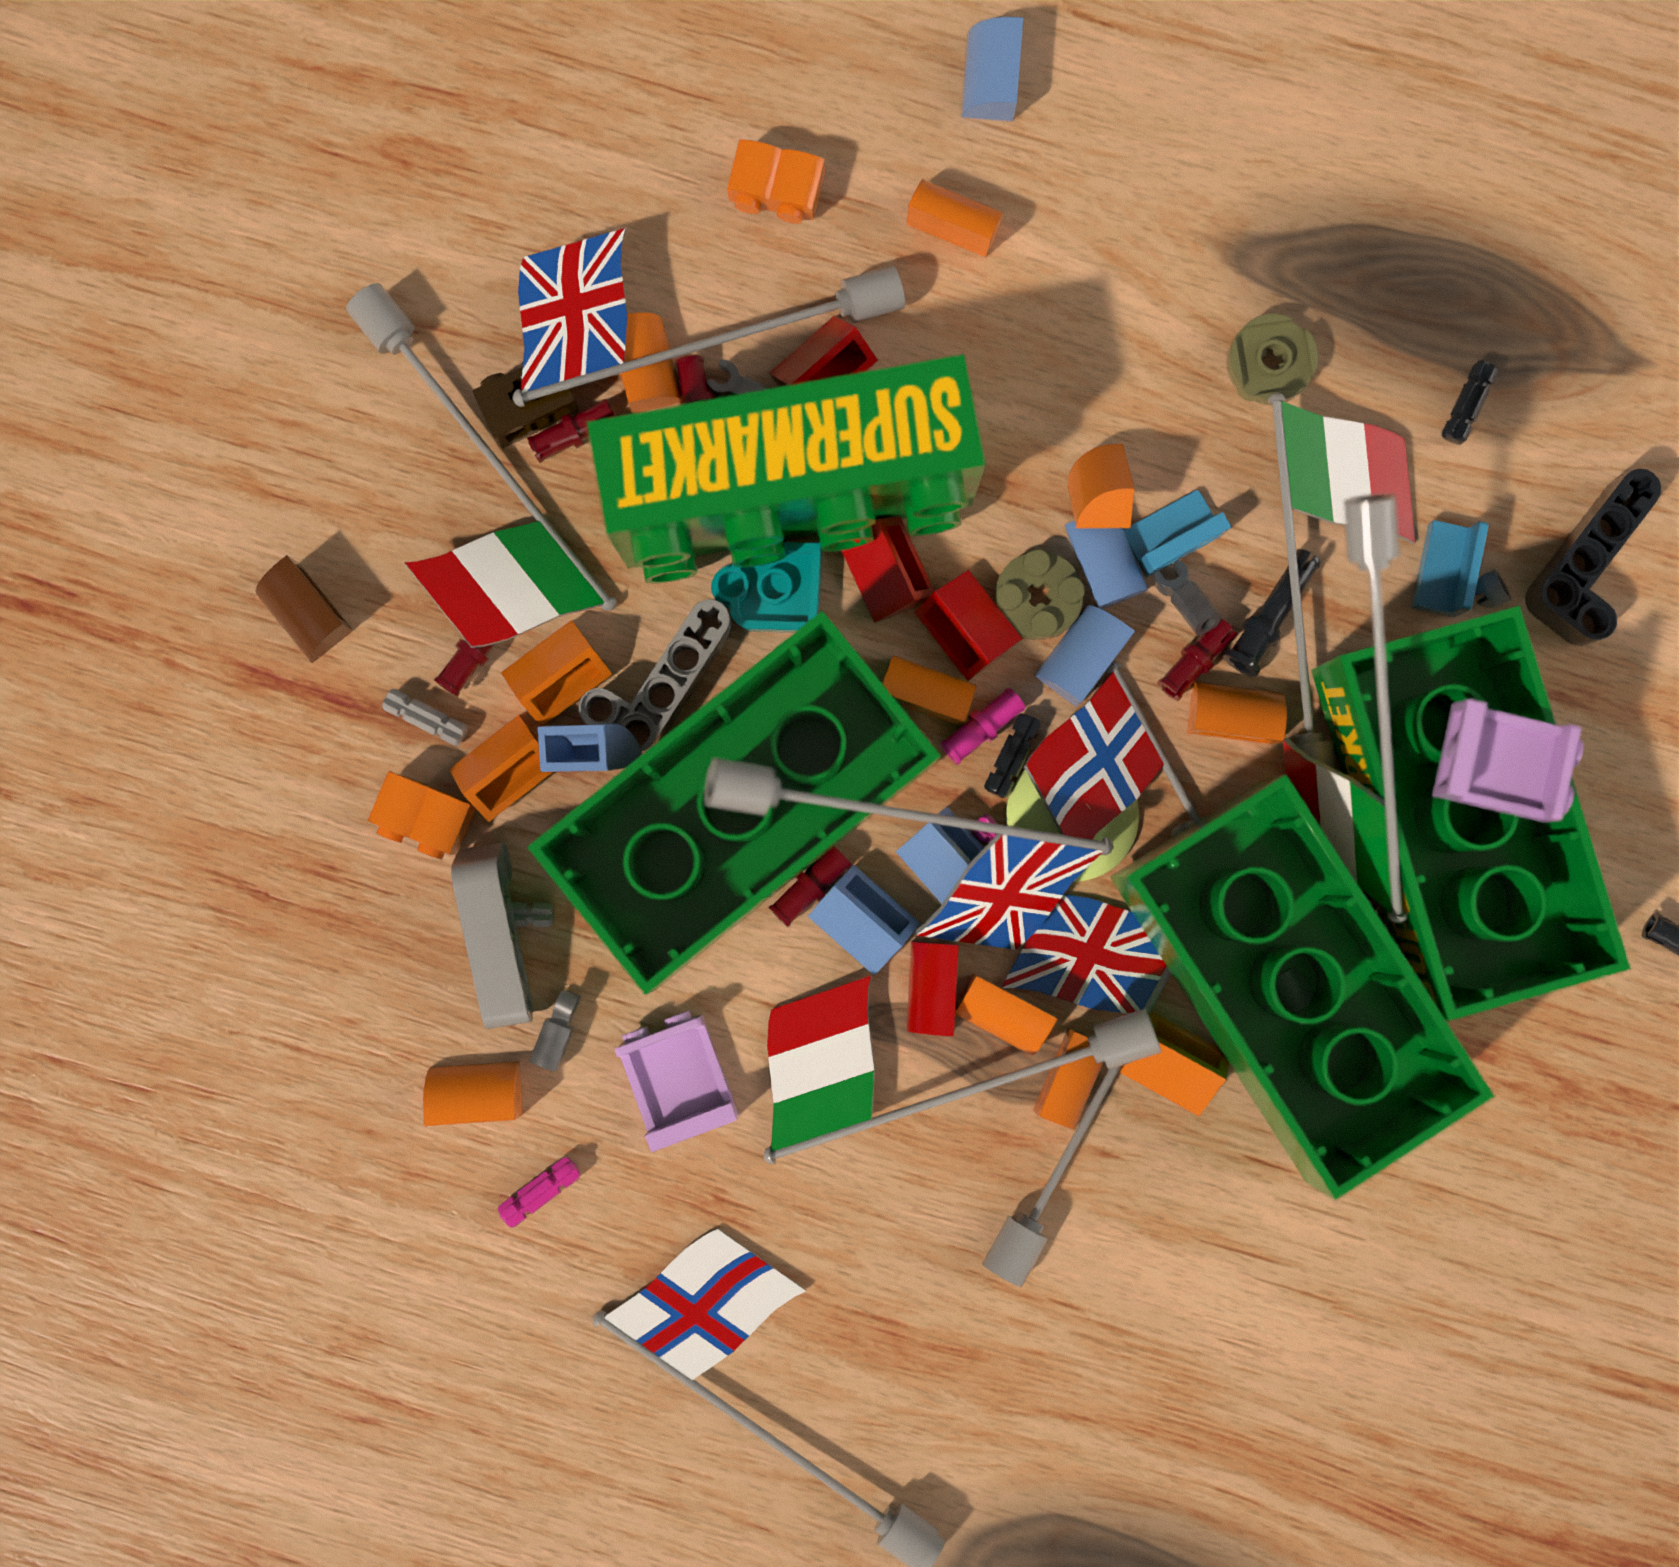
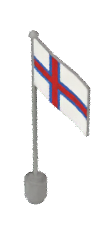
(701, 1315)

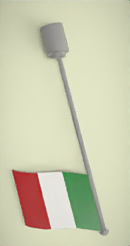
(1318, 469)
(509, 576)
(1349, 814)
(827, 1066)

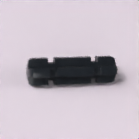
(1470, 402)
(1013, 755)

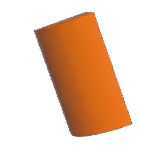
(953, 217)
(653, 384)
(1102, 488)
(556, 673)
(929, 691)
(1237, 713)
(500, 769)
(1004, 1015)
(1185, 1071)
(1068, 1085)
(472, 1093)

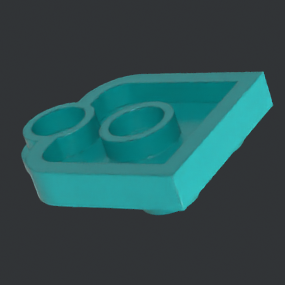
(775, 594)

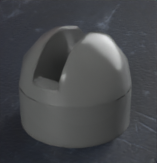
(1494, 590)

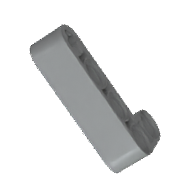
(667, 674)
(491, 935)

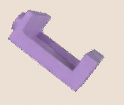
(1508, 762)
(677, 1080)

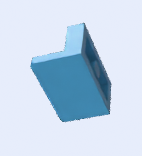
(1174, 532)
(1449, 568)

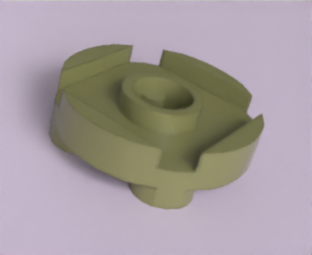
(1287, 340)
(1039, 570)

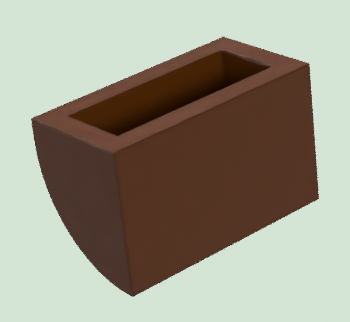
(302, 608)

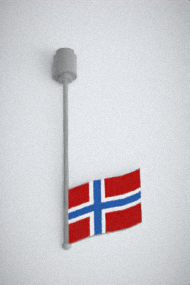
(1106, 762)

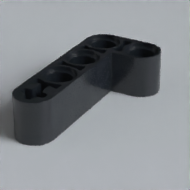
(1597, 551)

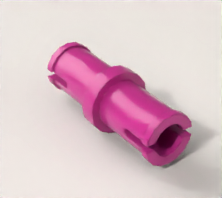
(982, 726)

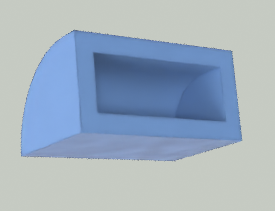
(992, 69)
(1107, 563)
(1084, 654)
(586, 747)
(940, 855)
(864, 920)

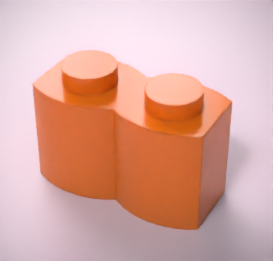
(776, 181)
(421, 814)

